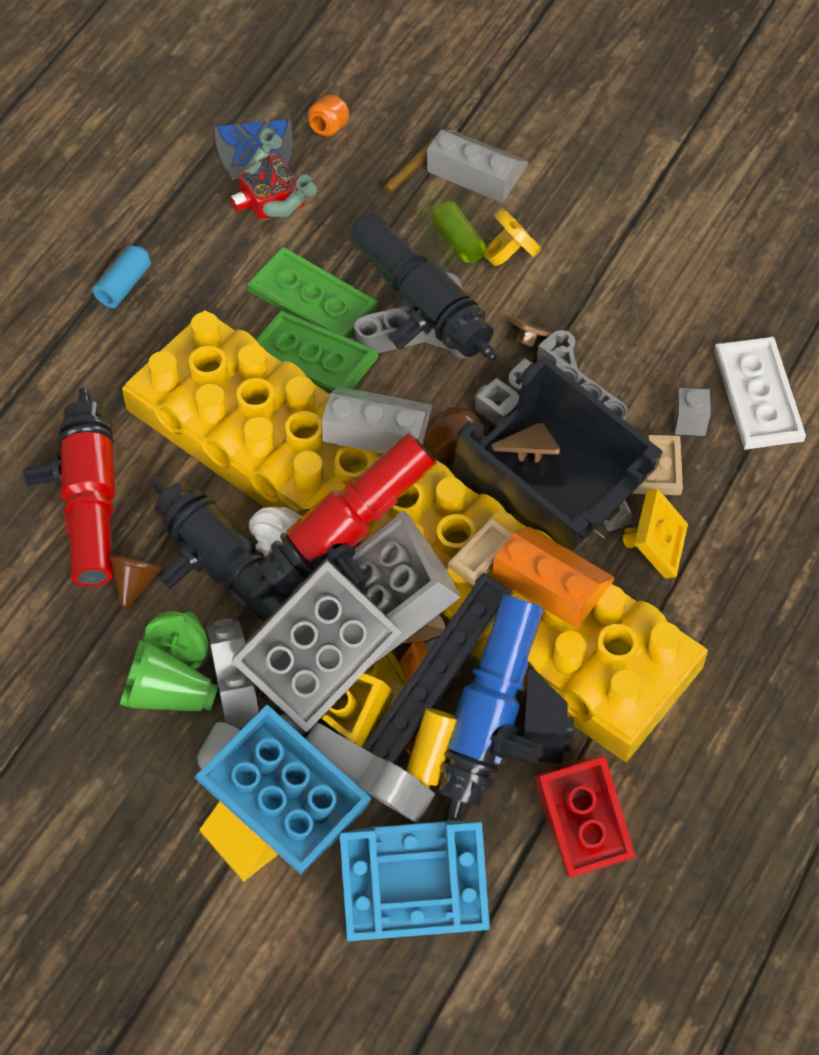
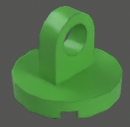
(179, 636)

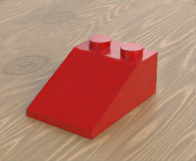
(584, 815)

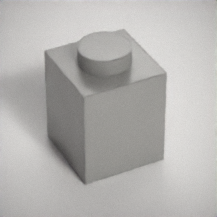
(692, 411)

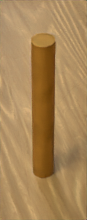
(400, 177)

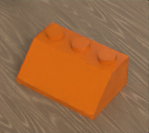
(550, 575)

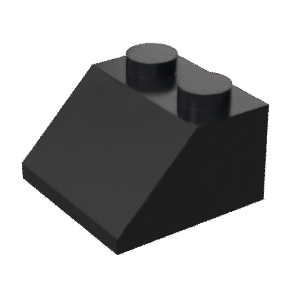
(546, 718)

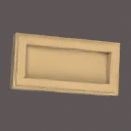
(479, 552)

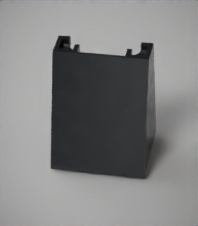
(567, 491)

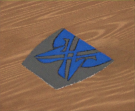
(240, 141)

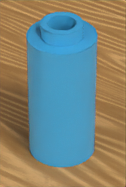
(122, 276)

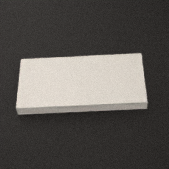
(759, 393)

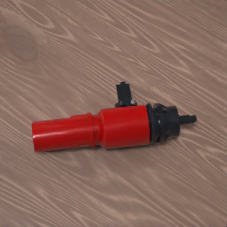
(87, 487)
(343, 520)

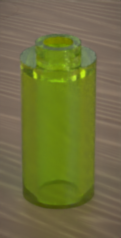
(459, 232)

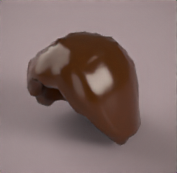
(443, 429)

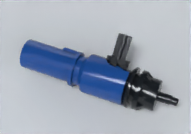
(489, 709)

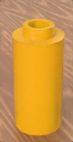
(431, 746)

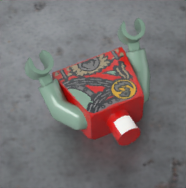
(269, 185)

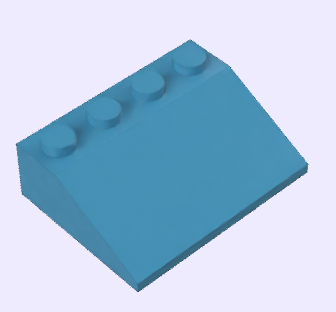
(284, 789)

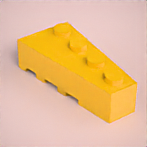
(359, 709)

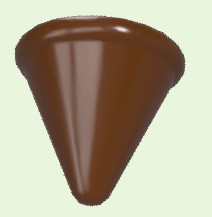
(132, 577)

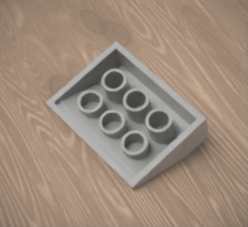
(404, 577)
(316, 645)

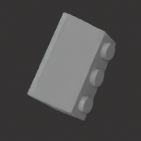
(474, 164)
(372, 419)

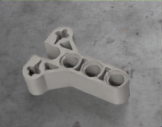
(377, 327)
(560, 350)
(372, 774)

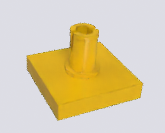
(659, 534)

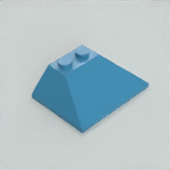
(414, 879)

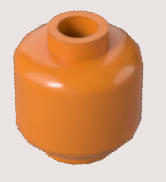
(328, 115)

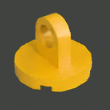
(509, 240)

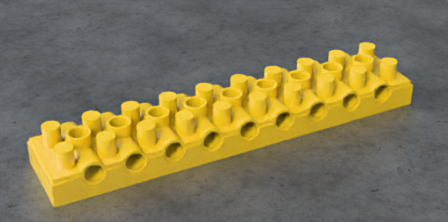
(264, 435)

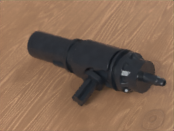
(425, 290)
(212, 545)

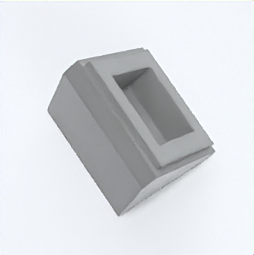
(619, 518)

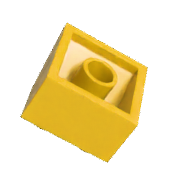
(236, 842)

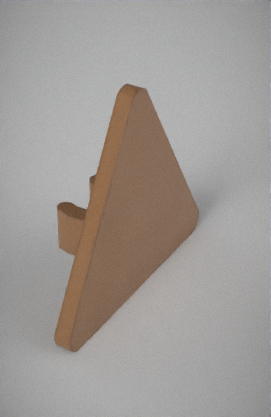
(528, 332)
(530, 440)

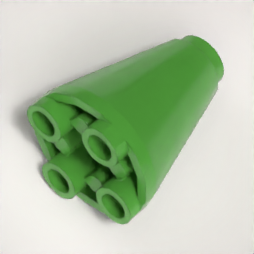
(165, 683)

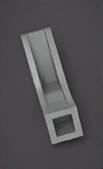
(235, 687)

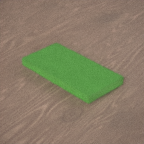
(310, 293)
(320, 353)

